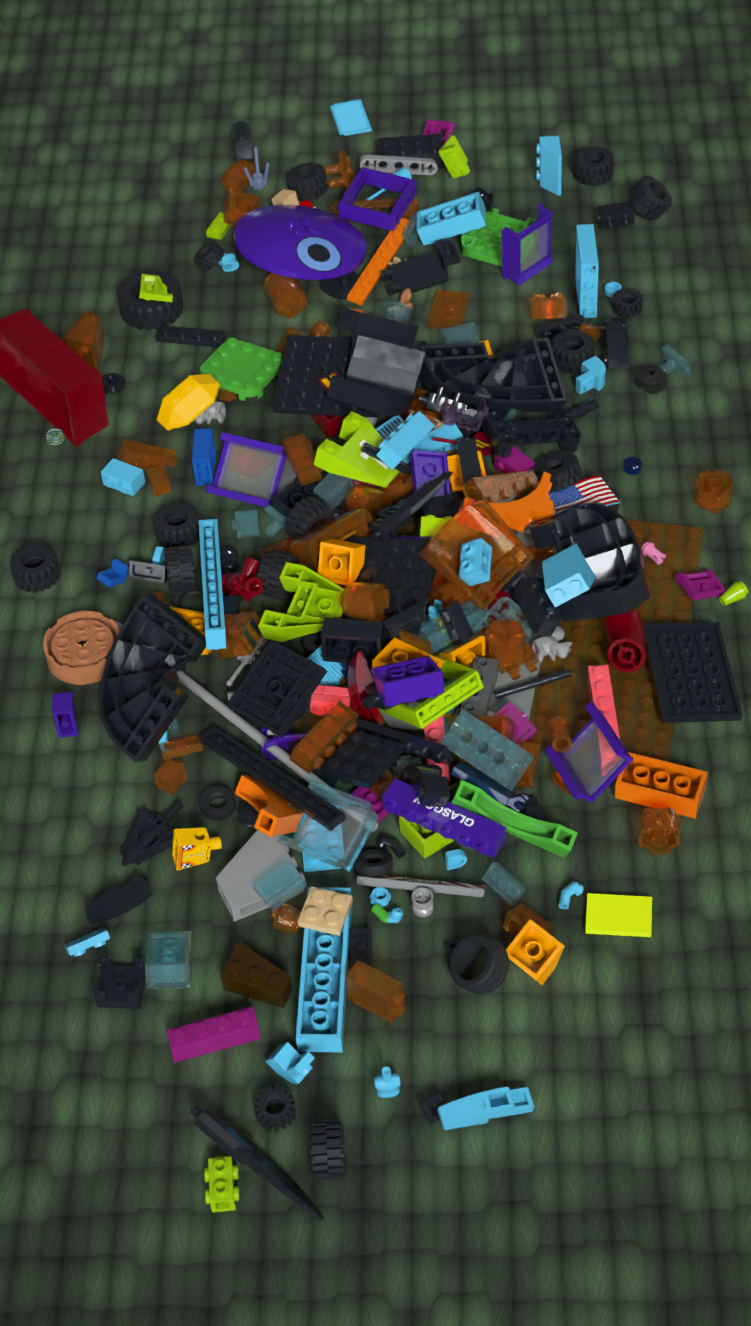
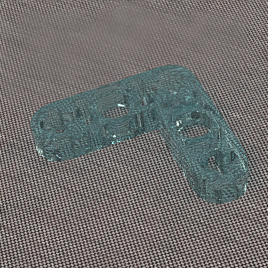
(508, 615)

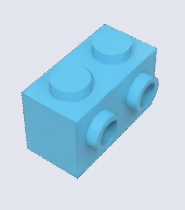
(123, 477)
(475, 562)

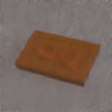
(448, 309)

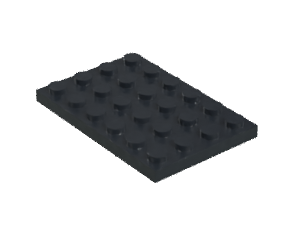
(691, 673)

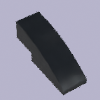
(118, 900)

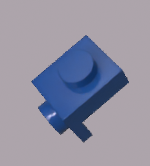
(115, 575)

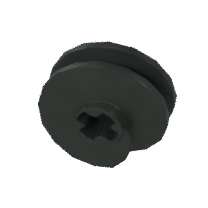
(651, 378)

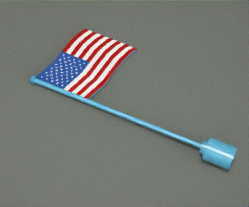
(585, 491)

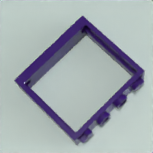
(383, 180)

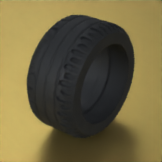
(494, 971)

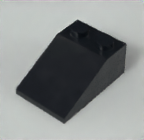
(441, 506)

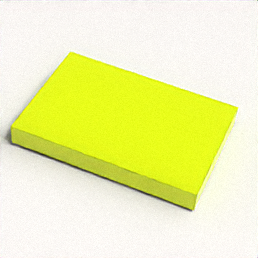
(619, 915)

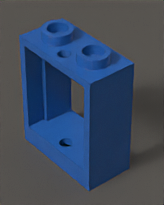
(204, 457)

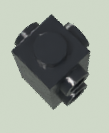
(615, 215)

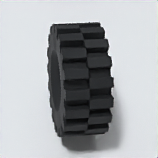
(562, 467)

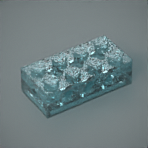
(485, 737)

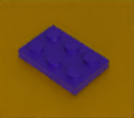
(428, 466)

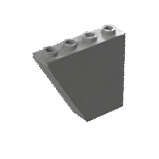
(251, 864)

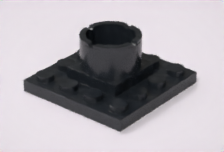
(277, 689)

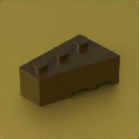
(255, 977)

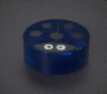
(632, 466)

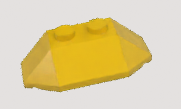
(188, 401)

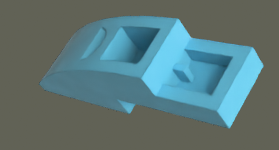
(484, 1106)

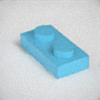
(94, 939)

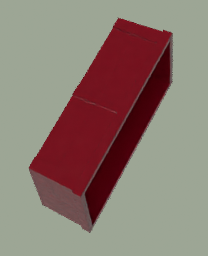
(51, 377)

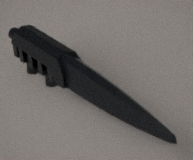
(435, 401)
(400, 515)
(247, 1154)

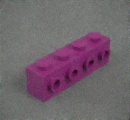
(213, 1034)

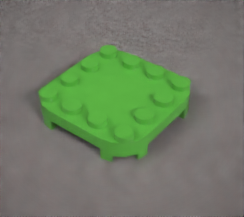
(486, 242)
(243, 367)

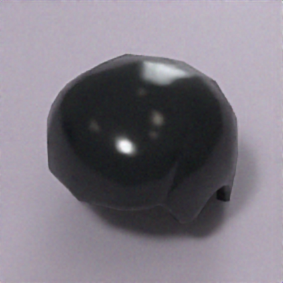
(485, 195)

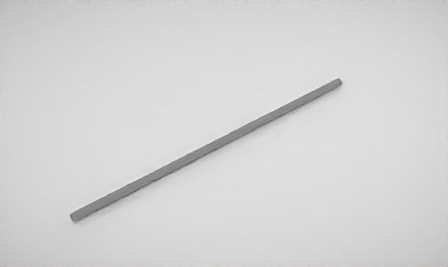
(244, 726)

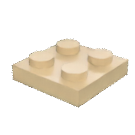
(325, 911)

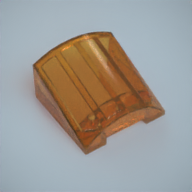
(471, 523)

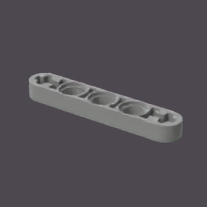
(407, 161)

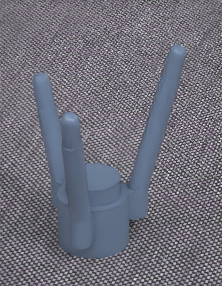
(258, 181)

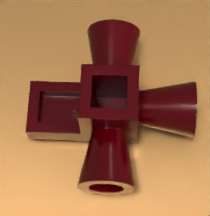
(243, 583)

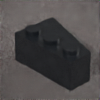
(537, 606)

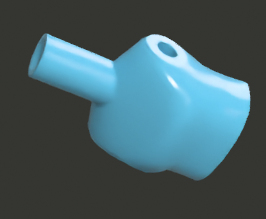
(229, 262)
(387, 1083)

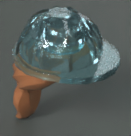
(400, 310)

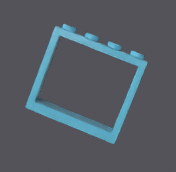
(585, 276)

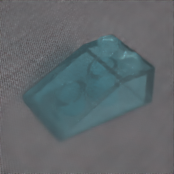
(168, 960)

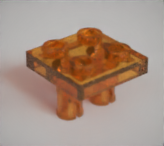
(343, 167)

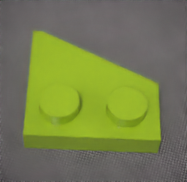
(154, 289)

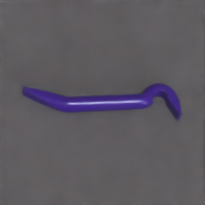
(287, 738)

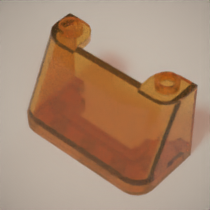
(339, 528)

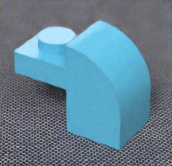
(591, 376)
(290, 1063)

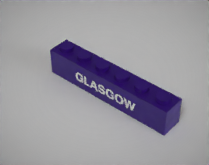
(449, 821)

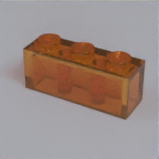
(302, 459)

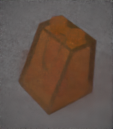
(87, 338)

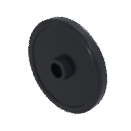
(340, 286)

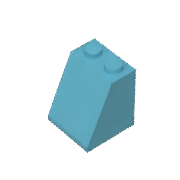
(567, 575)

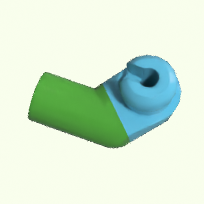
(387, 916)

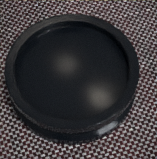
(247, 814)

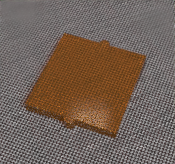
(416, 641)

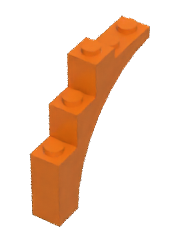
(528, 509)

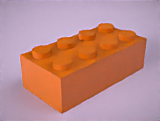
(662, 785)

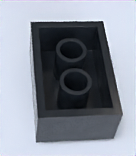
(346, 637)

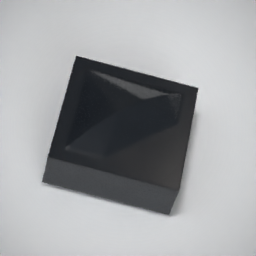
(430, 1106)

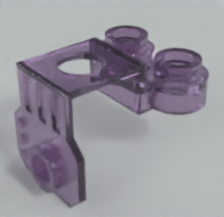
(454, 415)

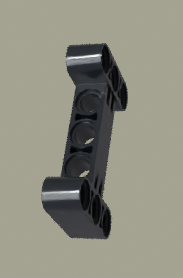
(504, 434)

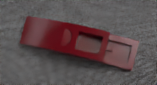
(358, 678)

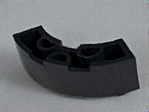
(616, 349)
(429, 784)

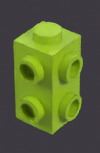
(222, 1188)

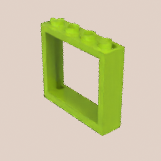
(465, 685)

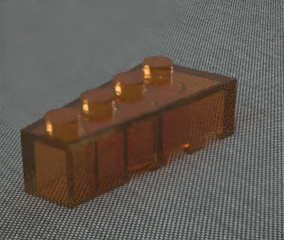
(501, 487)
(324, 738)

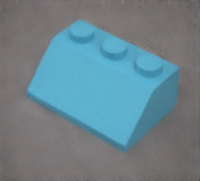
(549, 163)

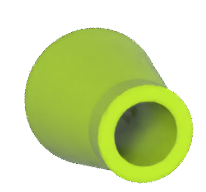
(734, 593)

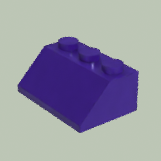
(408, 681)

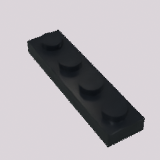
(190, 336)

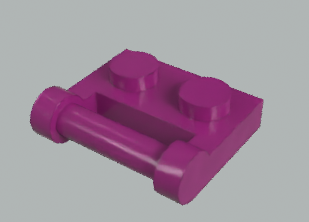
(436, 127)
(700, 584)

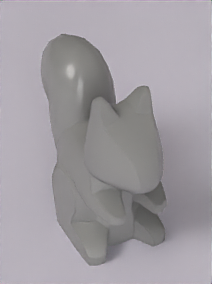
(216, 411)
(550, 645)

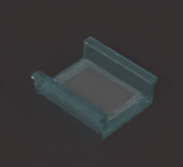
(345, 841)

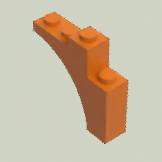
(275, 813)

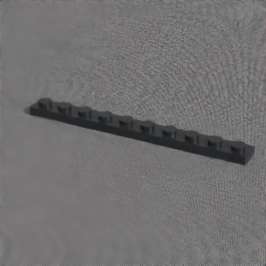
(273, 778)

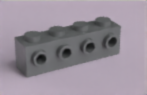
(479, 703)

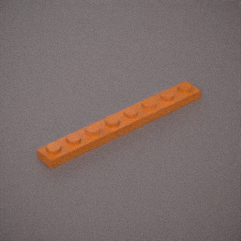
(379, 262)

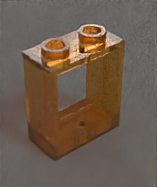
(375, 992)

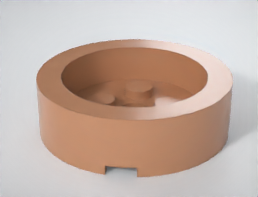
(71, 660)

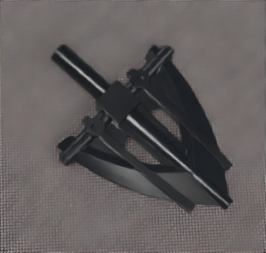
(139, 850)

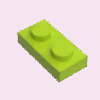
(218, 228)

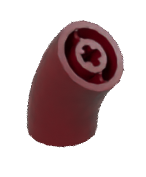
(626, 641)

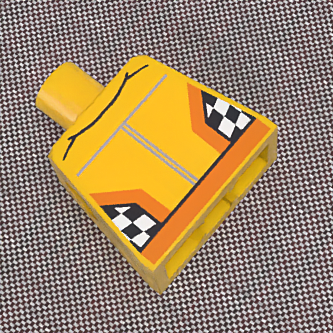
(192, 847)

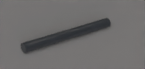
(532, 684)

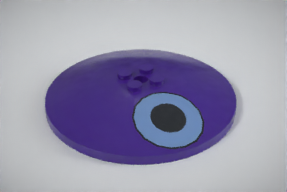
(300, 242)

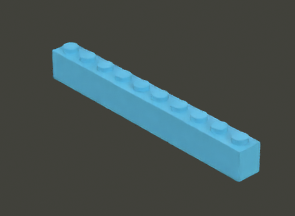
(212, 585)

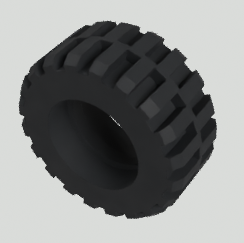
(149, 313)

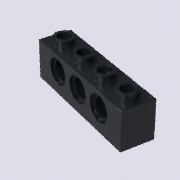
(242, 140)

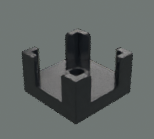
(120, 984)

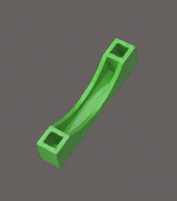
(543, 834)

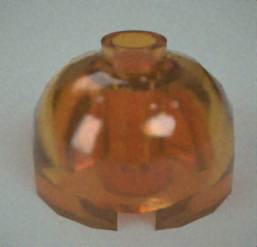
(400, 487)

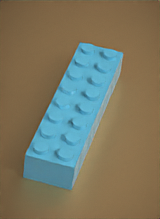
(323, 988)

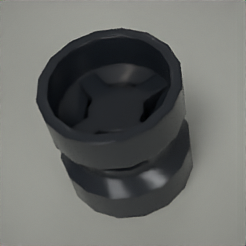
(229, 560)

